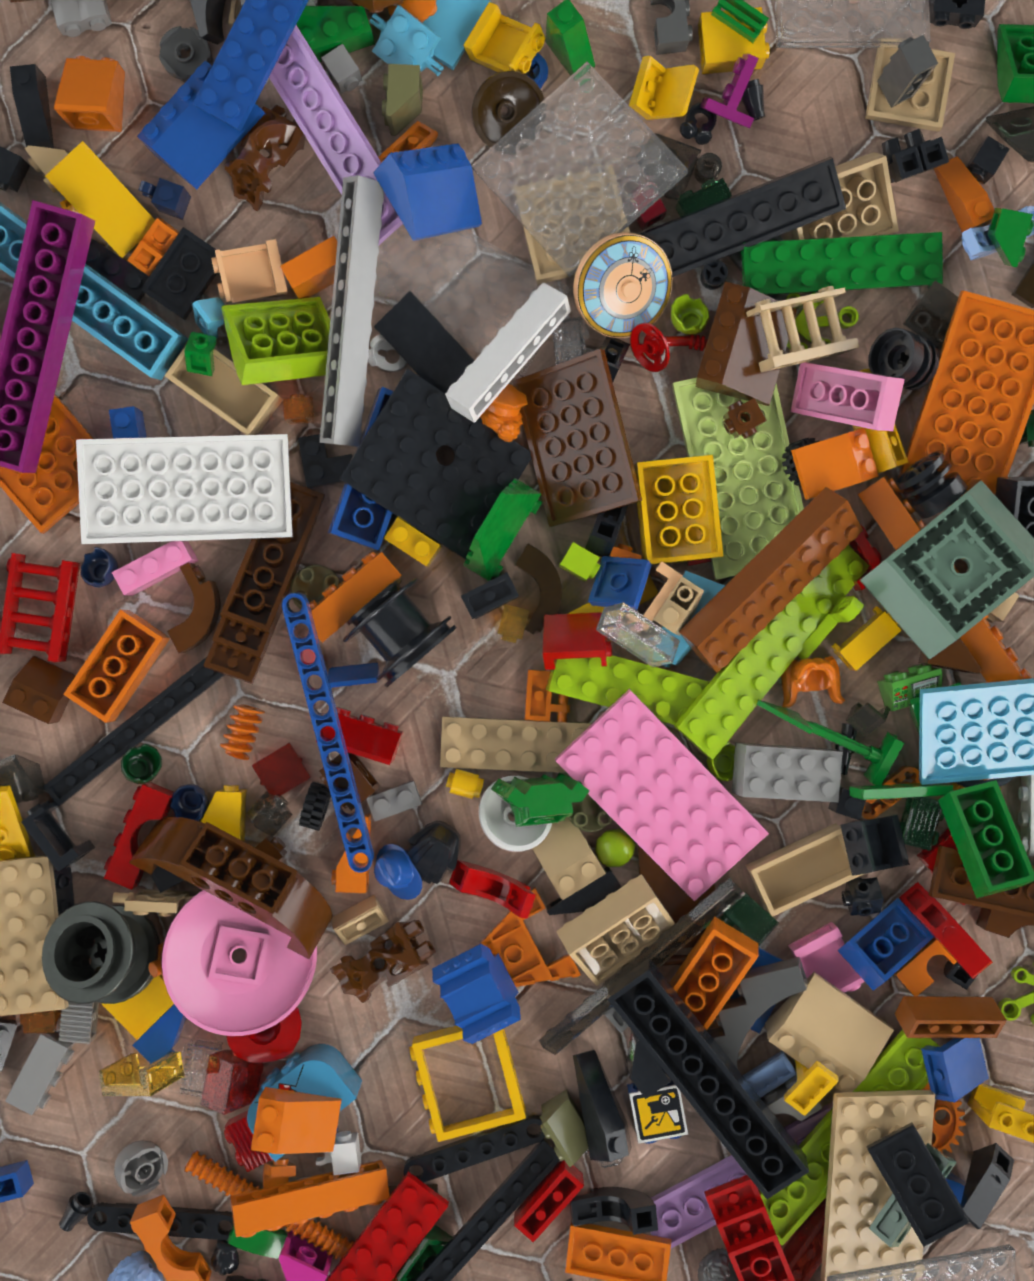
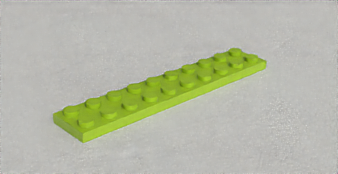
(758, 666)
(896, 1069)

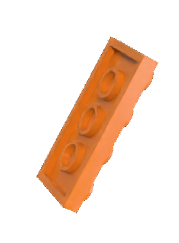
(616, 1254)

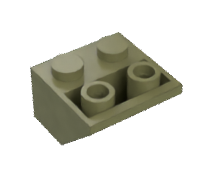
(403, 96)
(565, 1126)

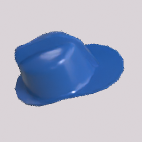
(397, 872)

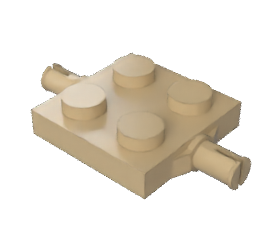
(152, 900)

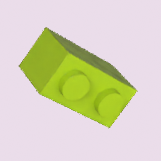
(580, 562)

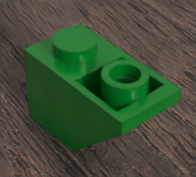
(1008, 234)

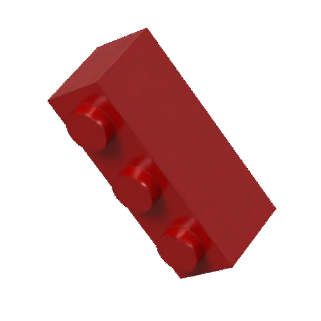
(548, 1200)

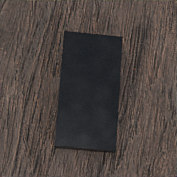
(424, 343)
(918, 1184)

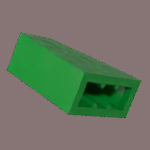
(568, 37)

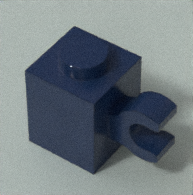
(167, 197)

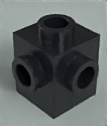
(863, 896)

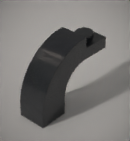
(617, 1205)

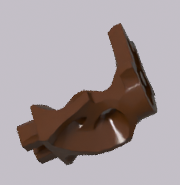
(252, 166)
(361, 975)

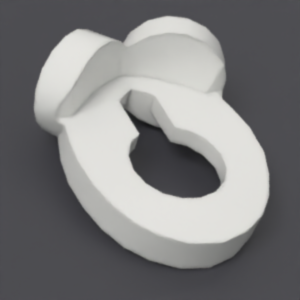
(379, 343)

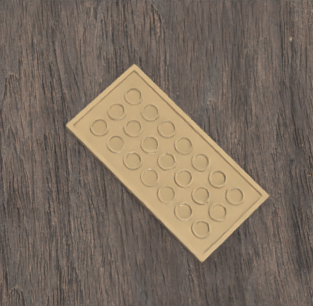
(855, 1183)

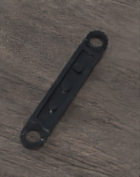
(475, 1149)
(187, 1221)

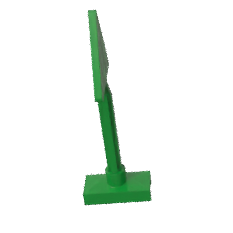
(881, 758)

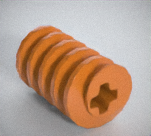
(242, 731)

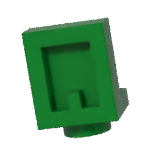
(199, 353)

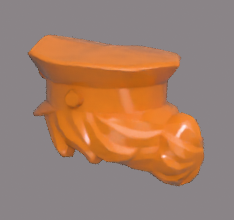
(504, 413)

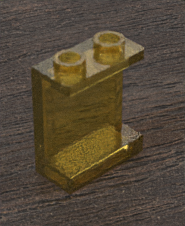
(130, 1079)

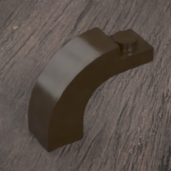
(545, 574)

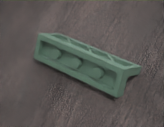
(891, 1223)

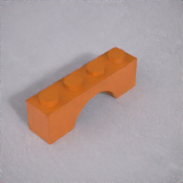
(152, 1224)

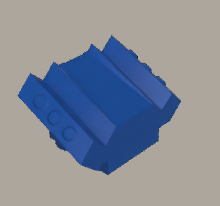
(478, 992)

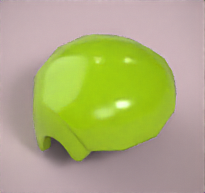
(689, 315)
(723, 763)
(614, 848)

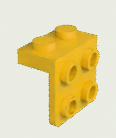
(662, 90)

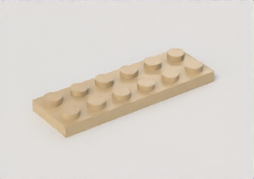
(506, 743)

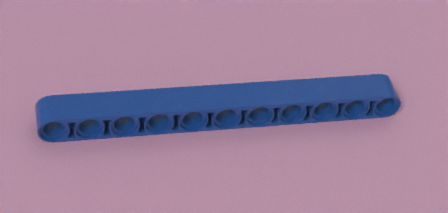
(326, 745)

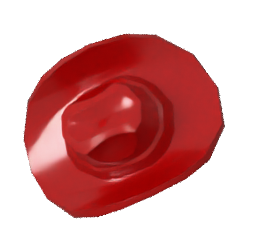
(271, 1043)

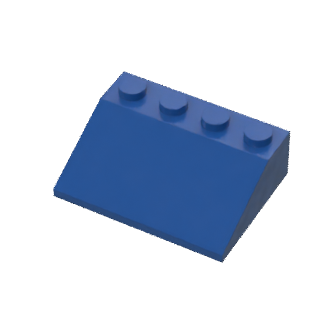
(188, 137)
(431, 190)

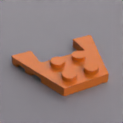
(520, 953)

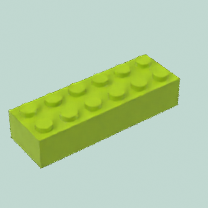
(661, 690)

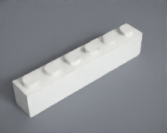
(508, 352)

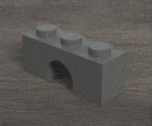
(673, 31)

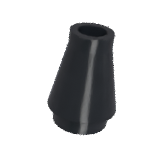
(754, 99)
(77, 1209)

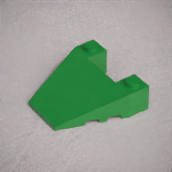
(501, 528)

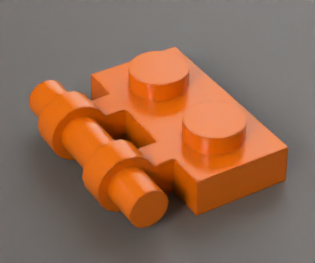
(538, 699)

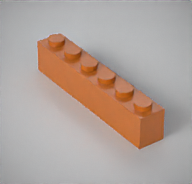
(308, 1198)

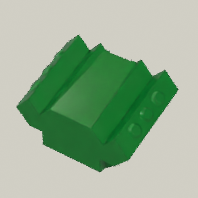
(541, 799)

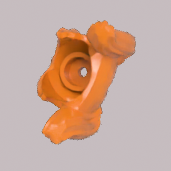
(811, 675)

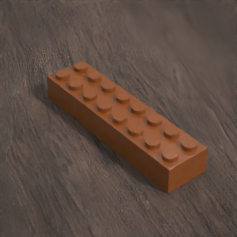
(772, 579)

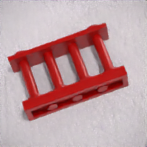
(63, 599)

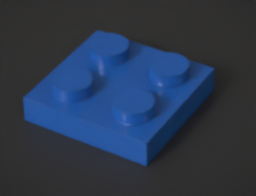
(620, 582)

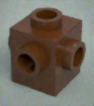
(749, 412)

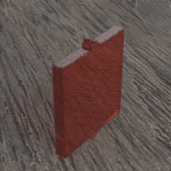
(281, 770)

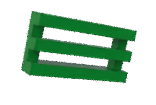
(741, 11)

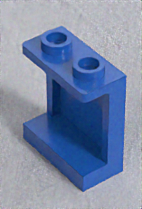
(955, 1068)

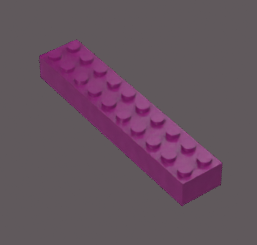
(38, 328)

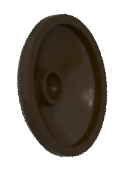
(503, 89)

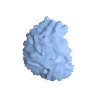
(136, 1267)

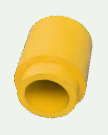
(465, 784)

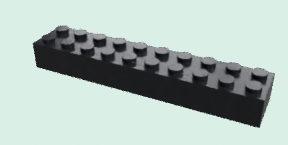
(708, 1078)

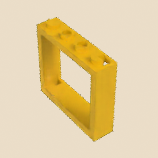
(476, 1124)

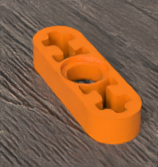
(899, 775)

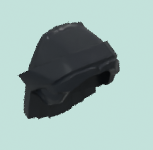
(434, 850)

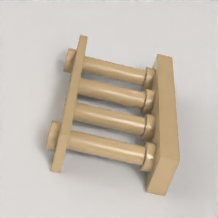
(798, 353)

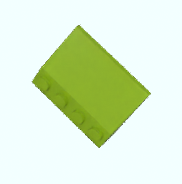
(278, 339)

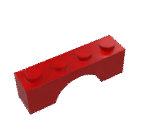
(151, 803)

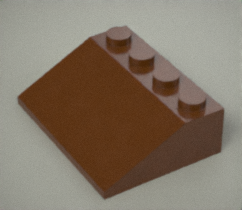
(738, 346)

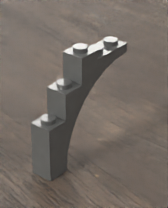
(759, 991)

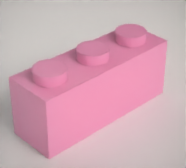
(154, 567)

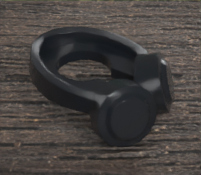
(689, 129)

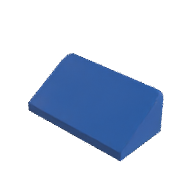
(353, 674)

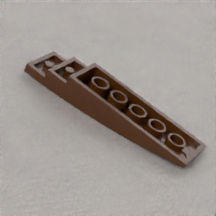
(259, 590)

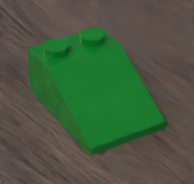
(1015, 63)

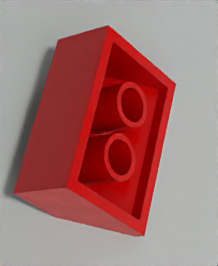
(366, 737)

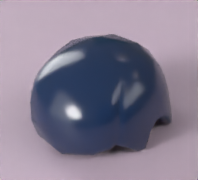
(98, 568)
(189, 802)

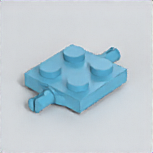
(406, 41)

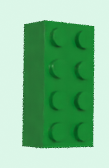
(986, 839)

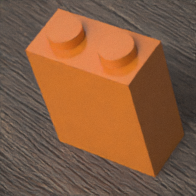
(312, 269)

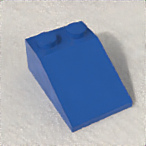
(885, 944)

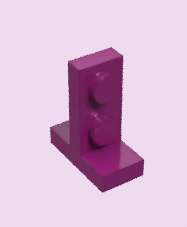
(733, 93)

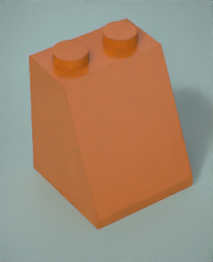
(91, 94)

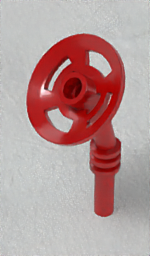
(656, 342)

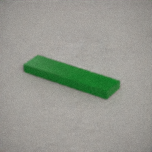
(899, 791)

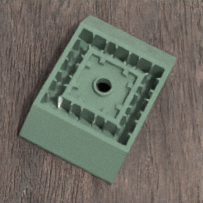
(920, 579)

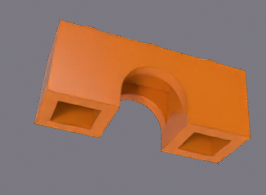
(914, 973)

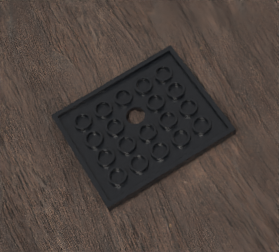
(402, 474)

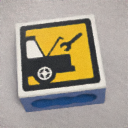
(658, 1115)

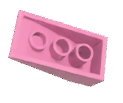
(847, 396)

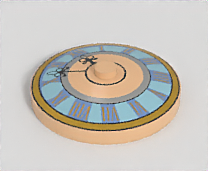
(622, 284)

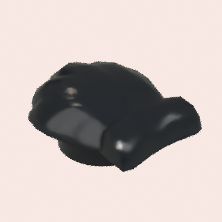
(225, 1258)

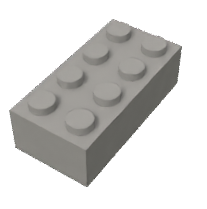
(786, 772)

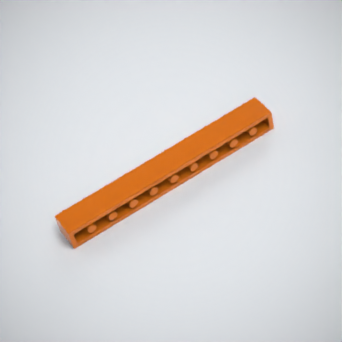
(899, 525)

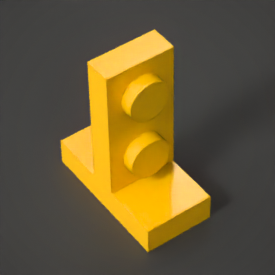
(810, 1086)

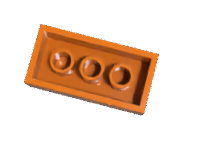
(352, 594)
(117, 666)
(714, 970)

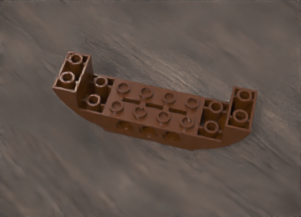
(239, 877)

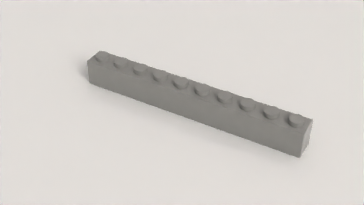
(351, 311)

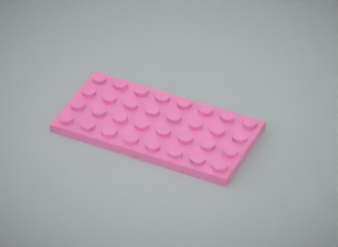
(661, 795)

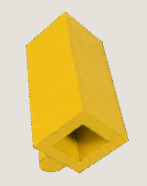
(867, 640)

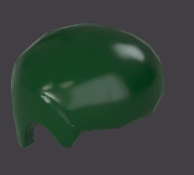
(141, 764)

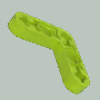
(844, 611)

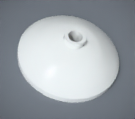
(501, 830)

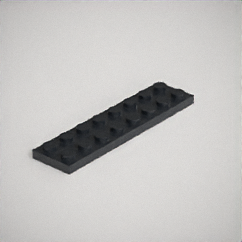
(750, 217)

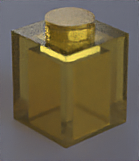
(513, 623)

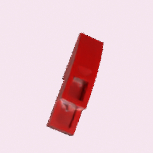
(946, 930)

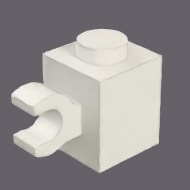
(345, 1156)

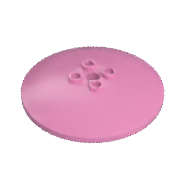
(227, 994)

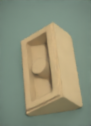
(359, 920)

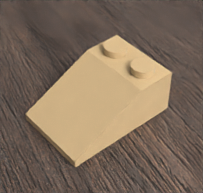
(568, 859)

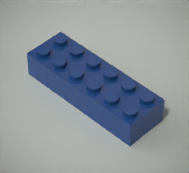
(356, 515)

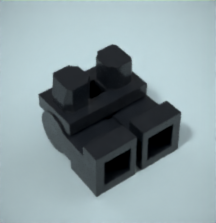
(916, 158)

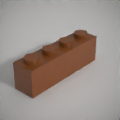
(950, 1017)

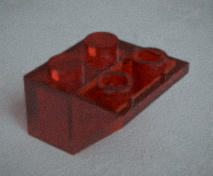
(230, 1082)

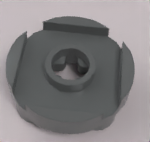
(176, 40)

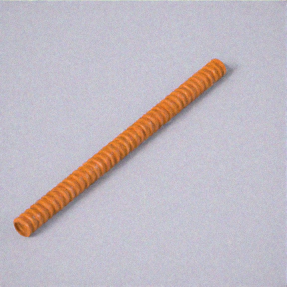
(234, 1185)

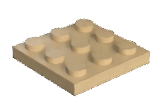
(922, 110)

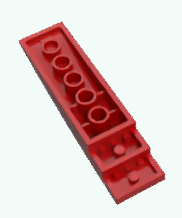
(748, 1232)

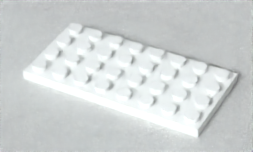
(184, 488)

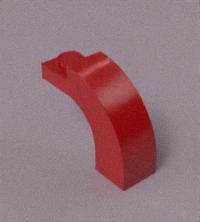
(494, 886)

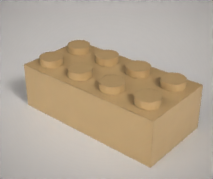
(240, 405)
(801, 870)

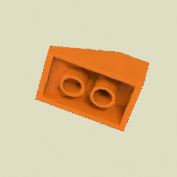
(835, 463)
(295, 1122)

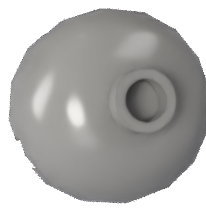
(140, 1167)

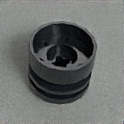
(904, 356)
(931, 484)

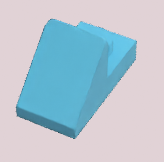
(209, 315)

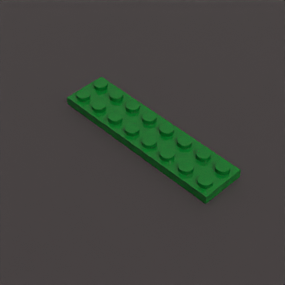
(843, 262)

